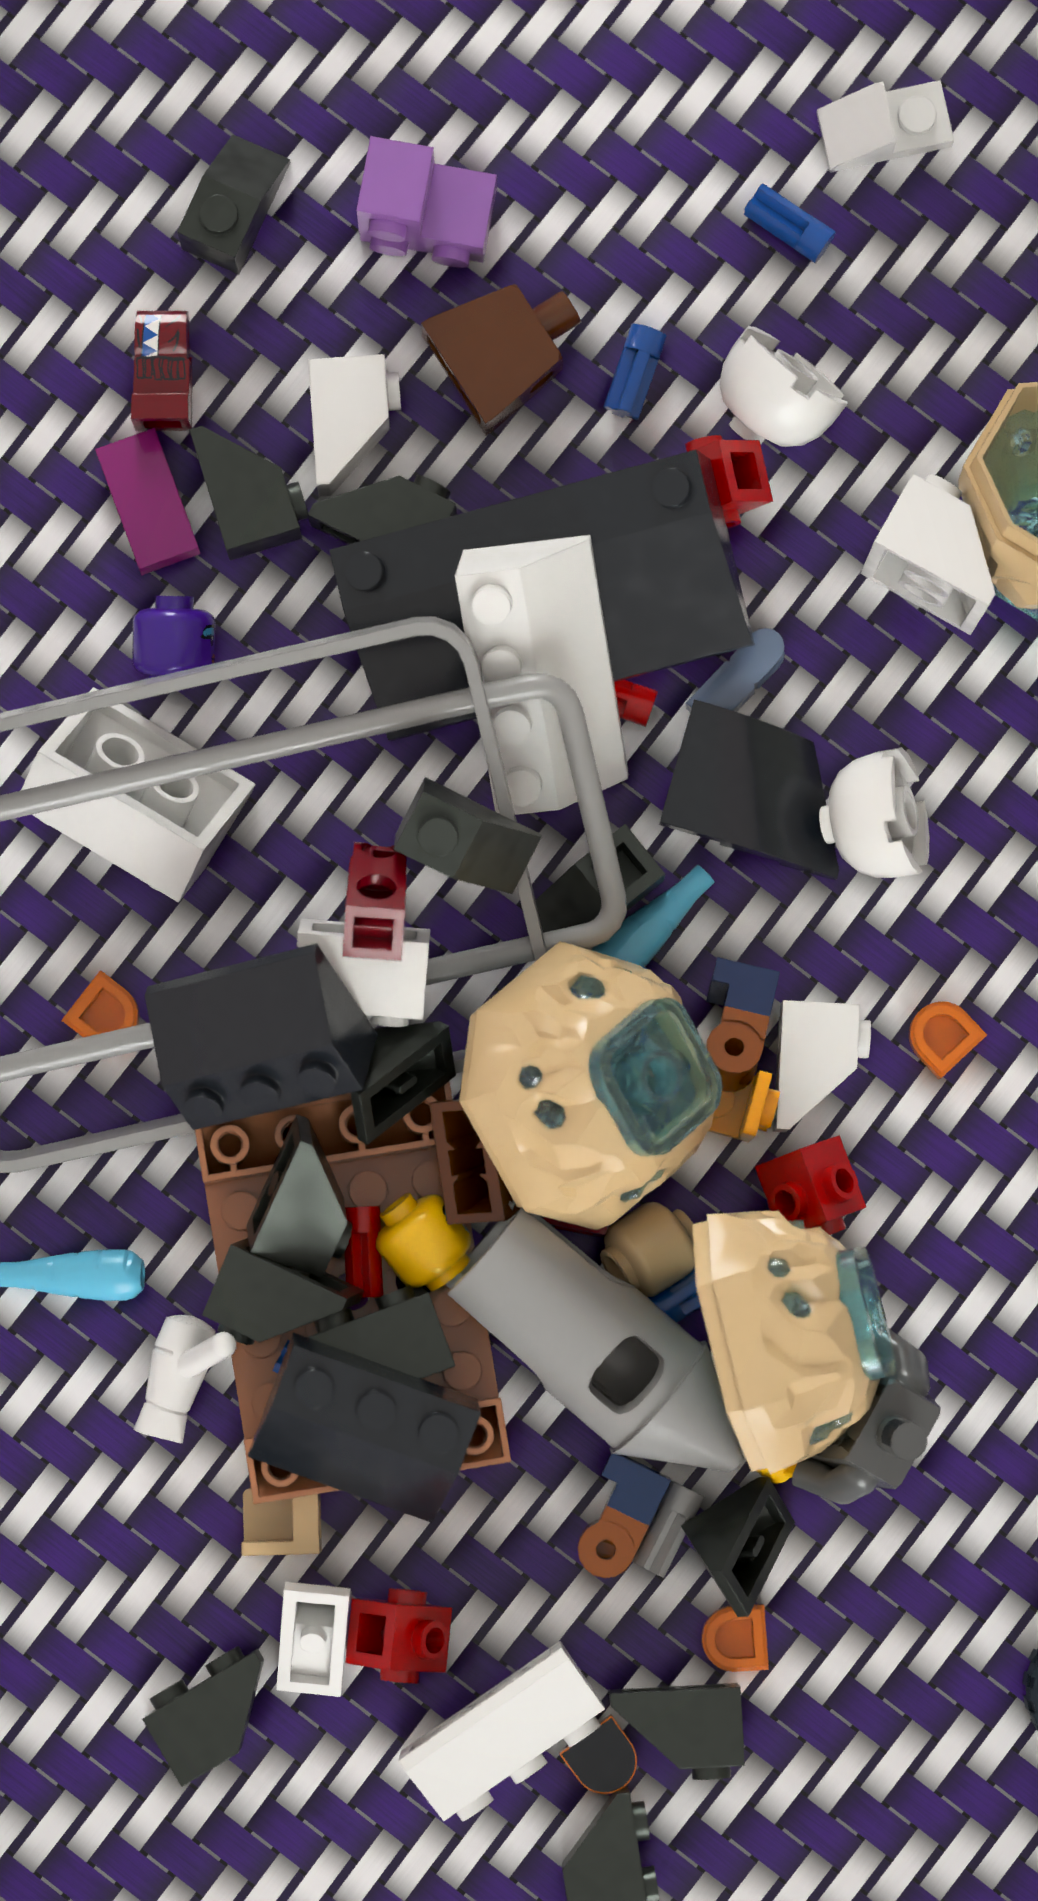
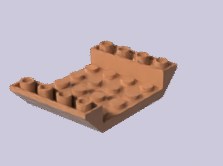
(401, 1160)

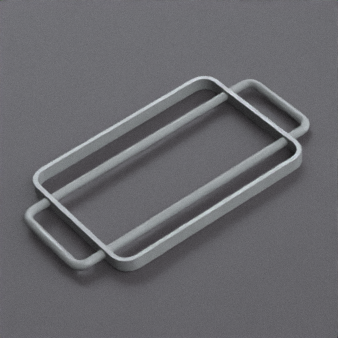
(475, 699)

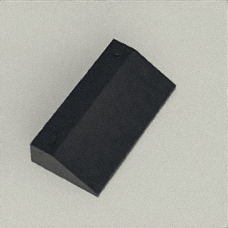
(658, 562)

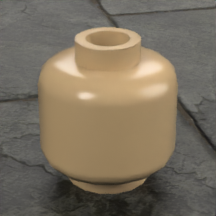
(650, 1248)

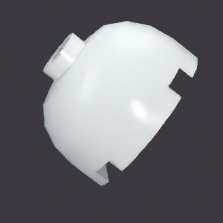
(776, 392)
(876, 816)

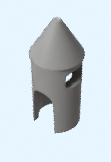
(598, 1345)

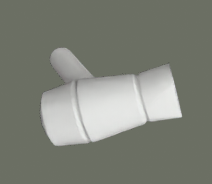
(176, 1372)

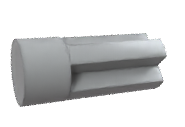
(665, 1529)

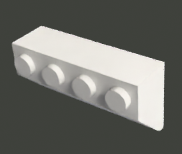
(543, 613)

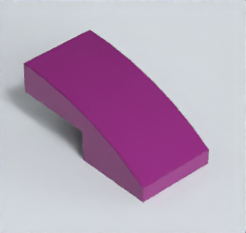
(147, 501)

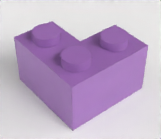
(423, 204)

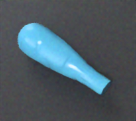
(653, 924)
(86, 1274)

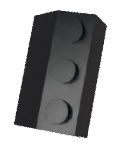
(258, 1037)
(365, 1428)

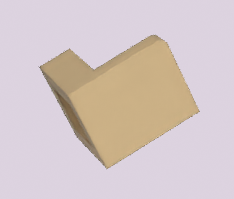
(282, 1526)

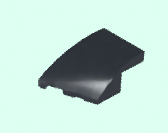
(750, 790)

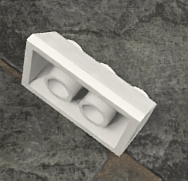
(933, 554)
(153, 832)
(503, 1734)

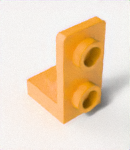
(747, 1109)

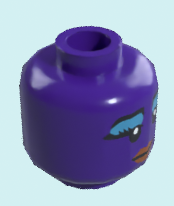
(172, 637)

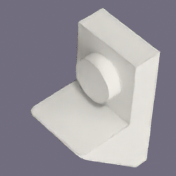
(884, 125)
(313, 1638)

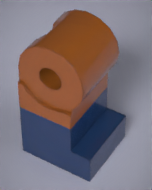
(747, 1003)
(612, 1540)

